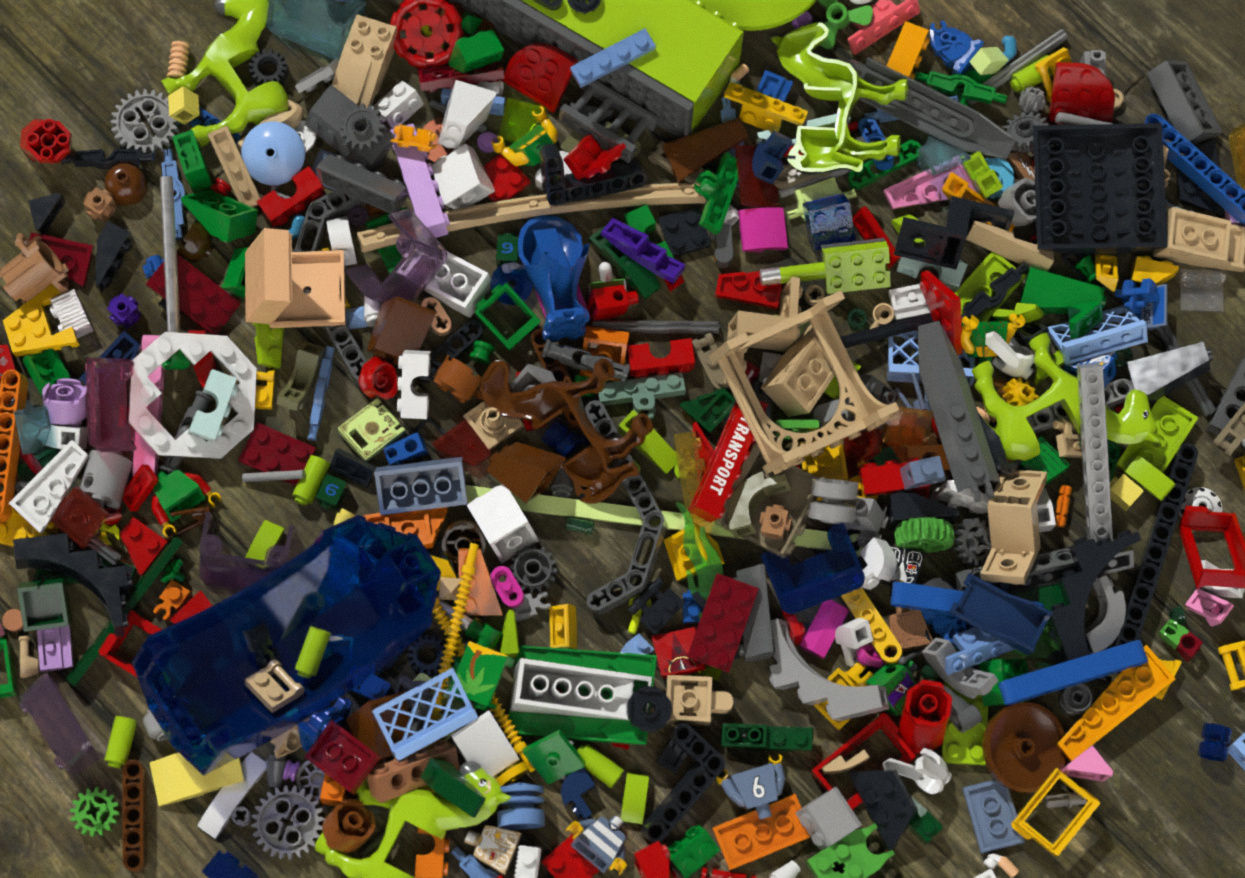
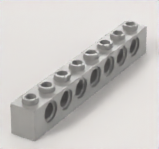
(1094, 451)

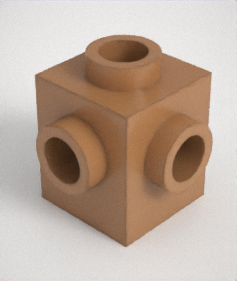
(99, 204)
(773, 529)

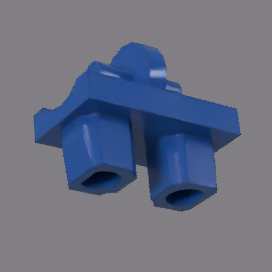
(1136, 298)

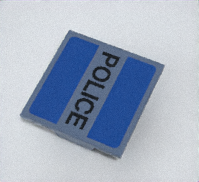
(1156, 312)

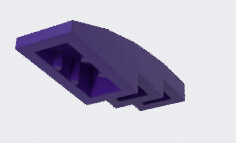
(641, 250)

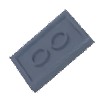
(991, 816)

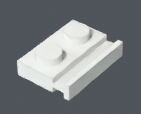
(908, 302)

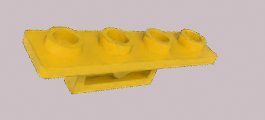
(763, 110)

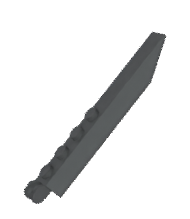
(937, 113)
(955, 412)

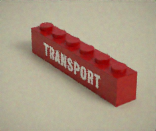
(723, 467)

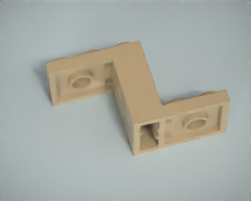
(752, 322)
(1014, 527)

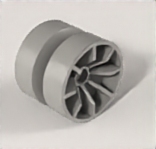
(834, 494)

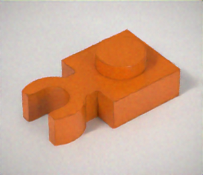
(173, 597)

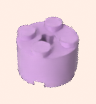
(65, 402)

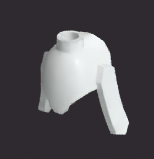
(1015, 358)
(929, 773)

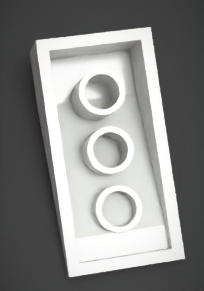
(459, 285)

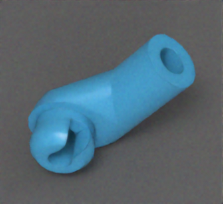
(1010, 47)
(298, 220)

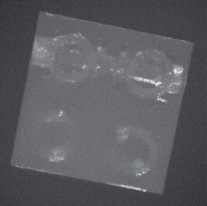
(1201, 290)

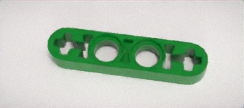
(909, 158)

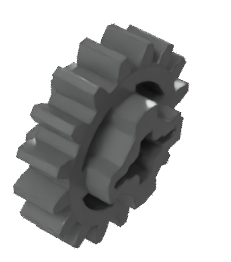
(973, 541)

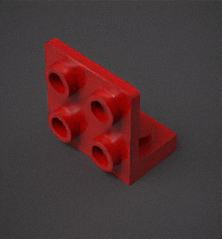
(589, 158)

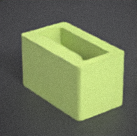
(988, 60)

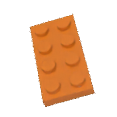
(751, 839)

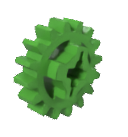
(85, 815)

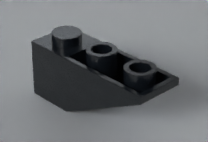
(111, 248)

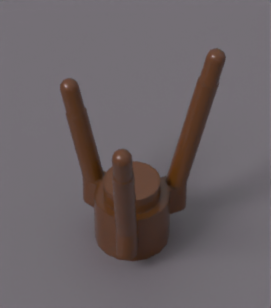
(198, 512)

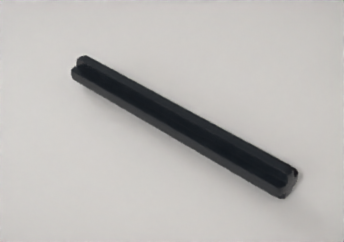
(885, 331)

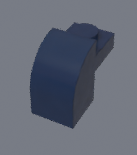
(768, 155)
(573, 789)

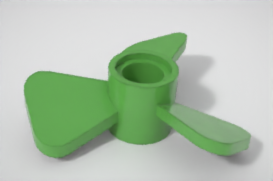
(859, 16)

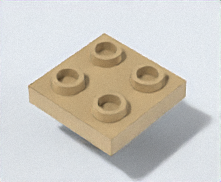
(491, 426)

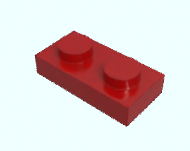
(139, 487)

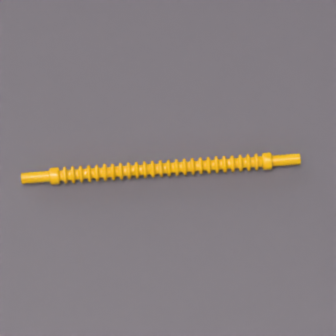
(468, 570)
(499, 712)

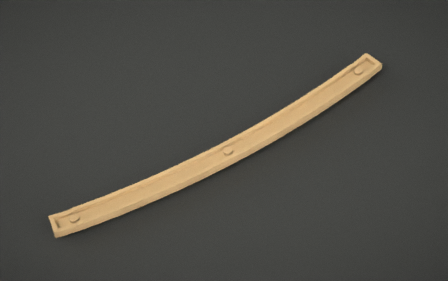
(538, 205)

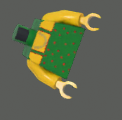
(527, 148)
(974, 335)

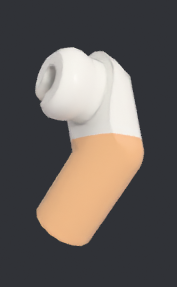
(739, 73)
(1001, 861)

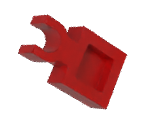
(795, 628)

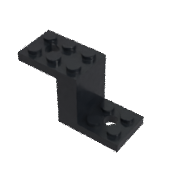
(945, 243)

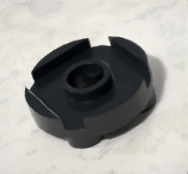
(639, 718)

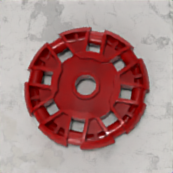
(414, 32)

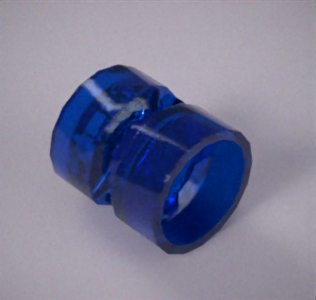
(560, 439)
(1211, 749)

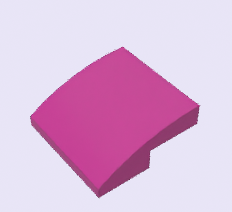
(762, 229)

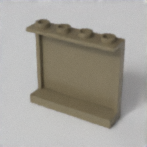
(794, 501)

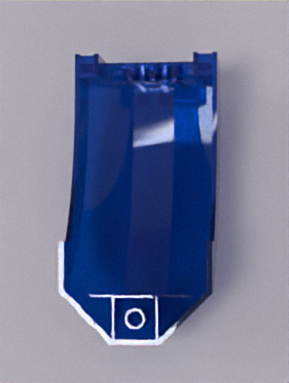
(352, 582)

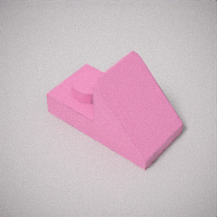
(1209, 606)

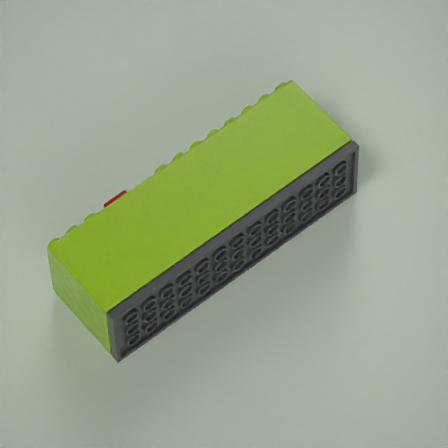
(674, 81)

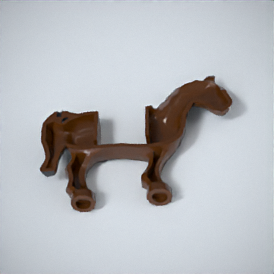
(551, 398)

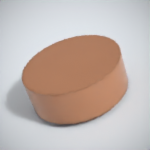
(12, 620)

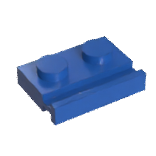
(774, 86)

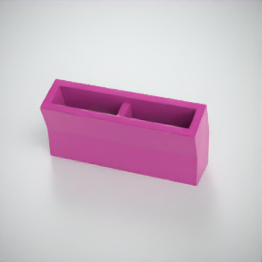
(823, 628)

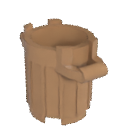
(33, 270)

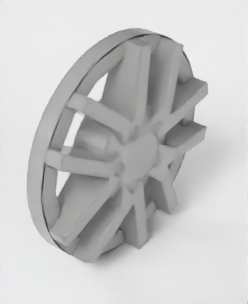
(315, 779)

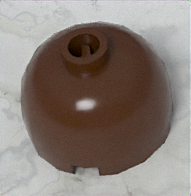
(126, 184)

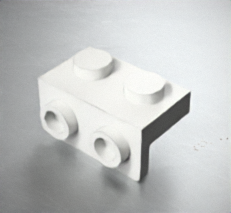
(399, 104)

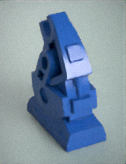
(954, 47)
(945, 625)
(312, 729)

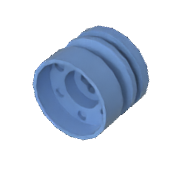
(520, 808)

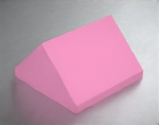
(1088, 766)

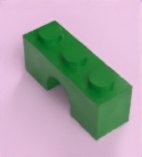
(643, 221)

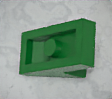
(1084, 318)

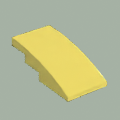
(179, 780)

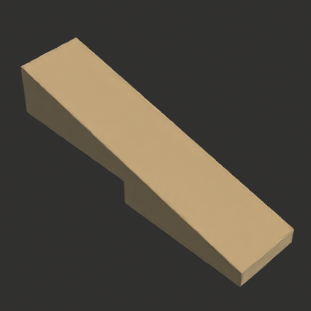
(1004, 244)

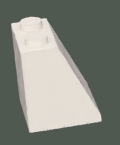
(464, 113)
(461, 178)
(502, 522)
(486, 745)

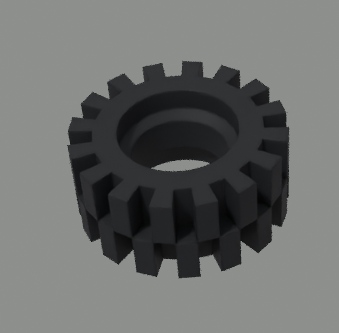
(266, 58)
(417, 647)

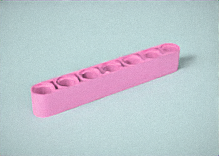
(144, 453)

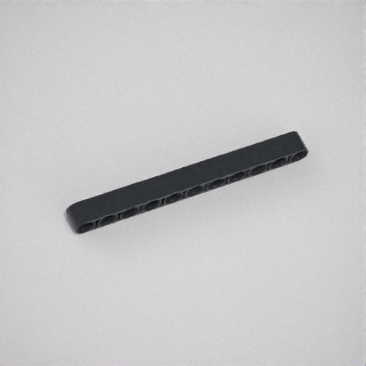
(1156, 544)

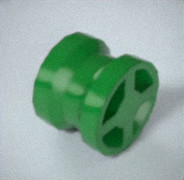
(481, 352)

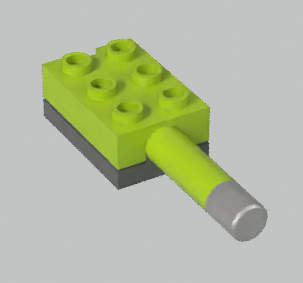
(843, 267)

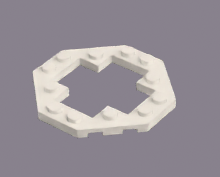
(145, 392)

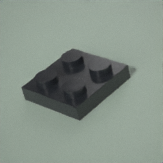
(683, 232)

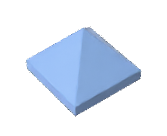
(355, 318)

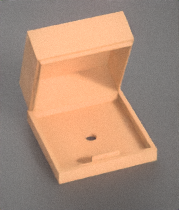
(277, 282)

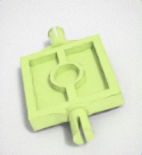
(814, 192)

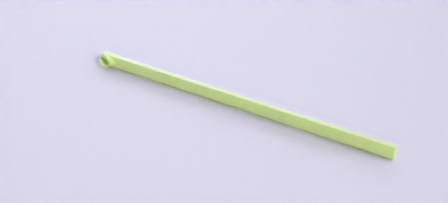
(631, 516)

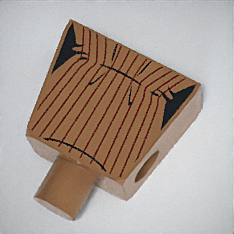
(909, 630)

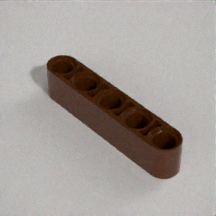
(556, 368)
(129, 806)

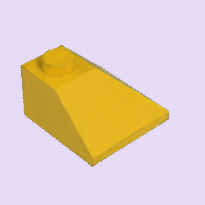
(678, 557)

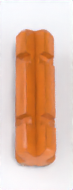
(1062, 506)

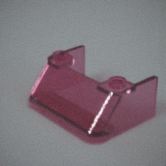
(108, 404)

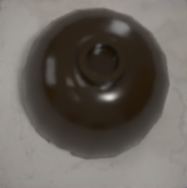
(196, 244)
(459, 536)

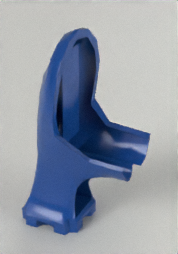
(554, 261)

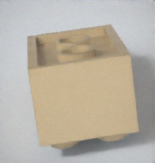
(365, 60)
(1203, 241)
(800, 376)

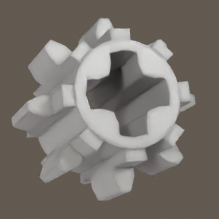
(1032, 100)

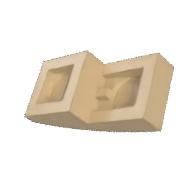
(839, 765)

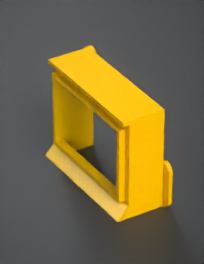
(1028, 832)

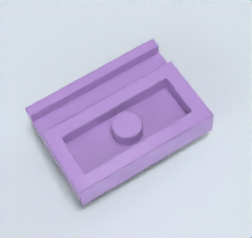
(55, 648)

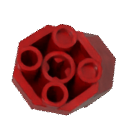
(46, 141)
(925, 716)

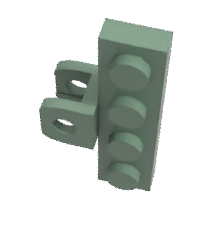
(643, 391)

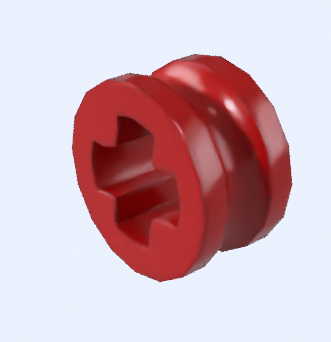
(221, 187)

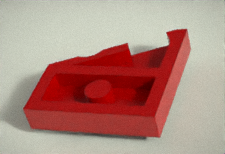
(142, 544)

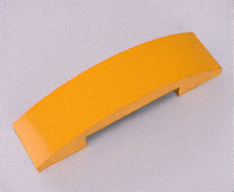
(958, 187)

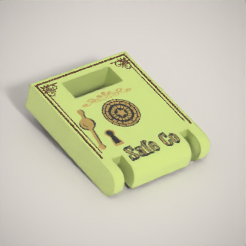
(375, 426)

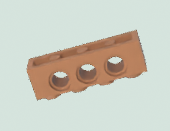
(386, 787)

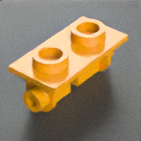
(406, 138)

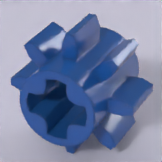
(152, 265)

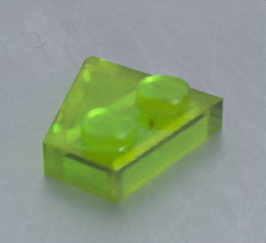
(517, 119)

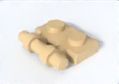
(1067, 442)

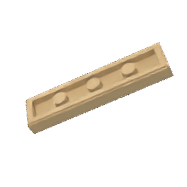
(234, 166)

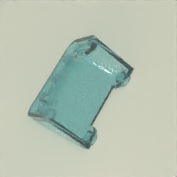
(314, 23)

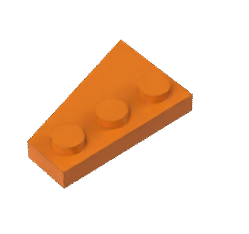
(483, 597)

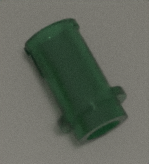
(580, 525)

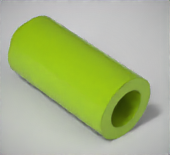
(1027, 77)
(308, 487)
(312, 652)
(120, 741)
(600, 765)

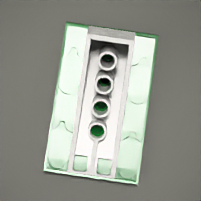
(592, 695)

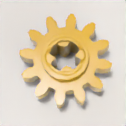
(1019, 393)

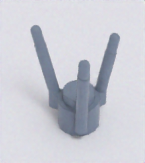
(921, 403)

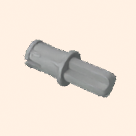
(1063, 799)

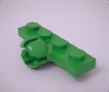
(718, 192)

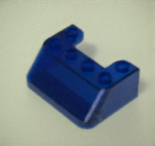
(818, 577)

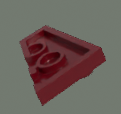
(73, 254)

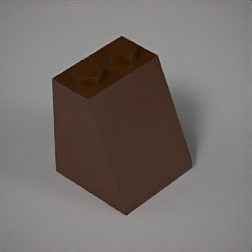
(398, 328)
(525, 469)
(367, 730)

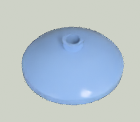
(287, 157)

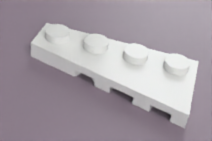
(47, 489)
(948, 493)

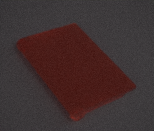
(752, 189)

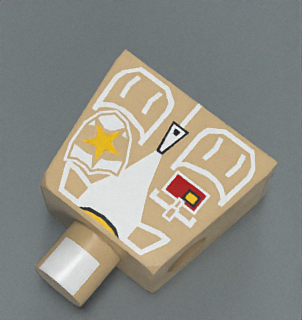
(494, 847)

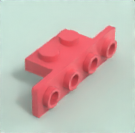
(885, 19)

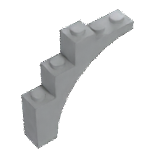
(793, 671)

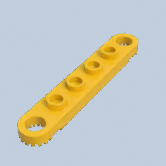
(863, 608)

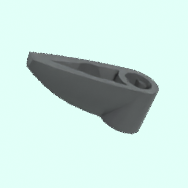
(962, 714)

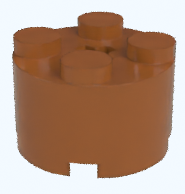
(457, 378)
(348, 826)

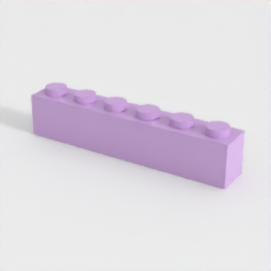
(422, 188)

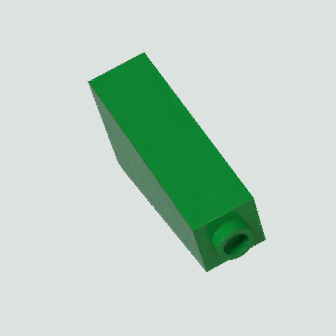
(1055, 292)

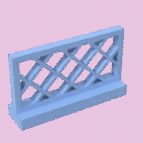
(1108, 339)
(903, 371)
(432, 732)

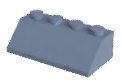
(421, 485)

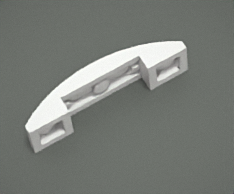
(231, 796)

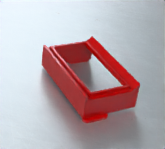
(1200, 519)
(113, 643)
(890, 730)

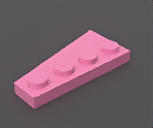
(922, 188)

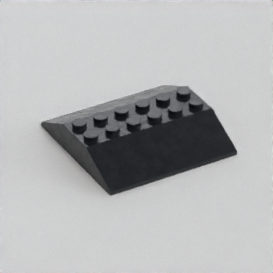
(1099, 188)

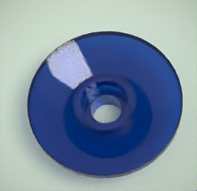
(515, 273)

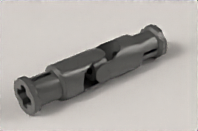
(587, 362)
(200, 403)

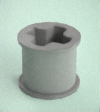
(248, 816)

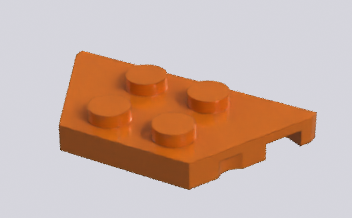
(423, 523)

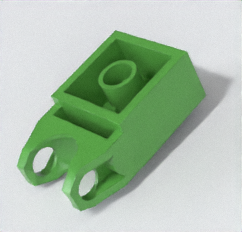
(851, 855)

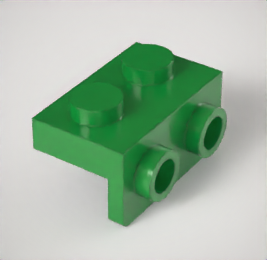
(45, 368)
(692, 850)

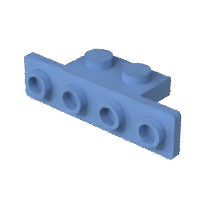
(974, 648)

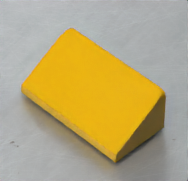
(1107, 270)
(563, 626)

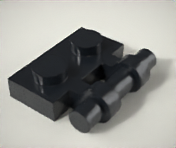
(661, 611)

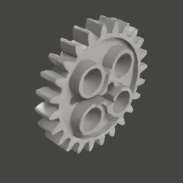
(127, 132)
(269, 814)

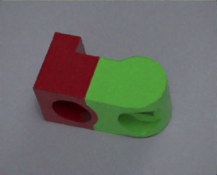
(1180, 639)

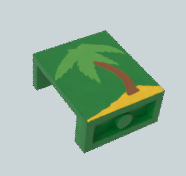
(480, 674)

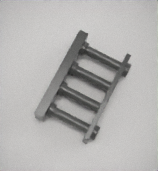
(606, 136)

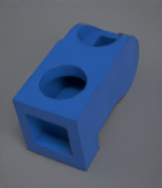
(406, 449)

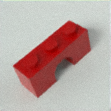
(278, 209)
(644, 363)

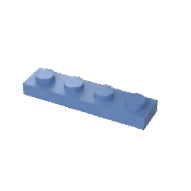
(612, 58)

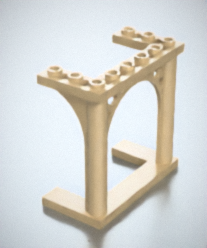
(867, 410)

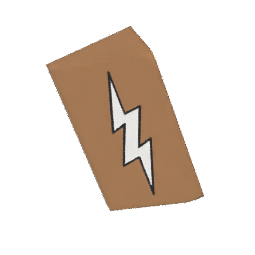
(1021, 165)

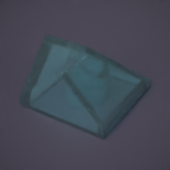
(939, 156)
(33, 428)

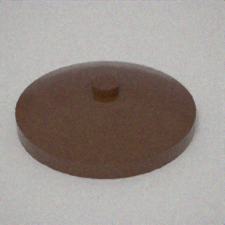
(1023, 746)

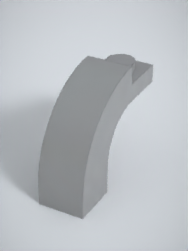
(1109, 618)
(967, 681)

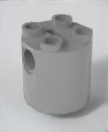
(106, 477)

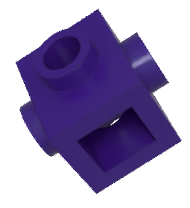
(124, 311)

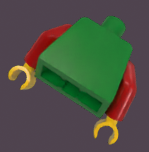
(176, 493)

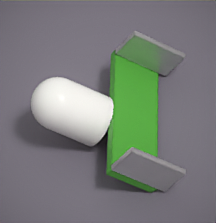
(606, 278)

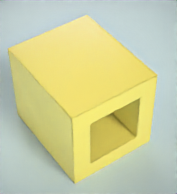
(183, 105)
(1124, 491)

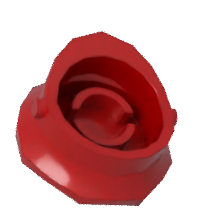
(378, 378)

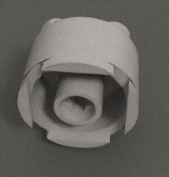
(1021, 199)

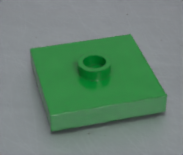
(554, 757)

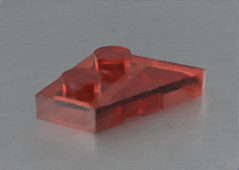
(463, 442)
(861, 450)

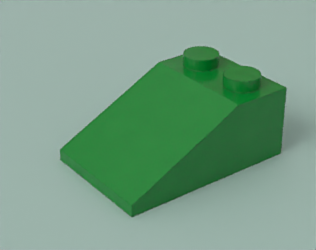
(221, 214)

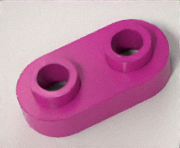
(508, 587)
(869, 656)

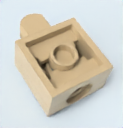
(694, 700)

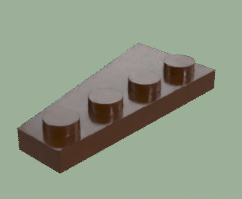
(698, 149)

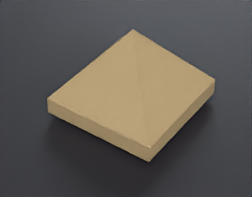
(448, 588)

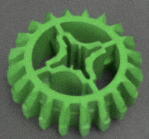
(924, 534)

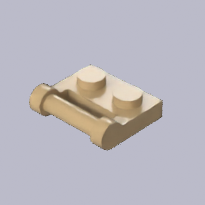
(269, 691)

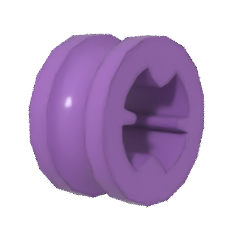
(291, 770)

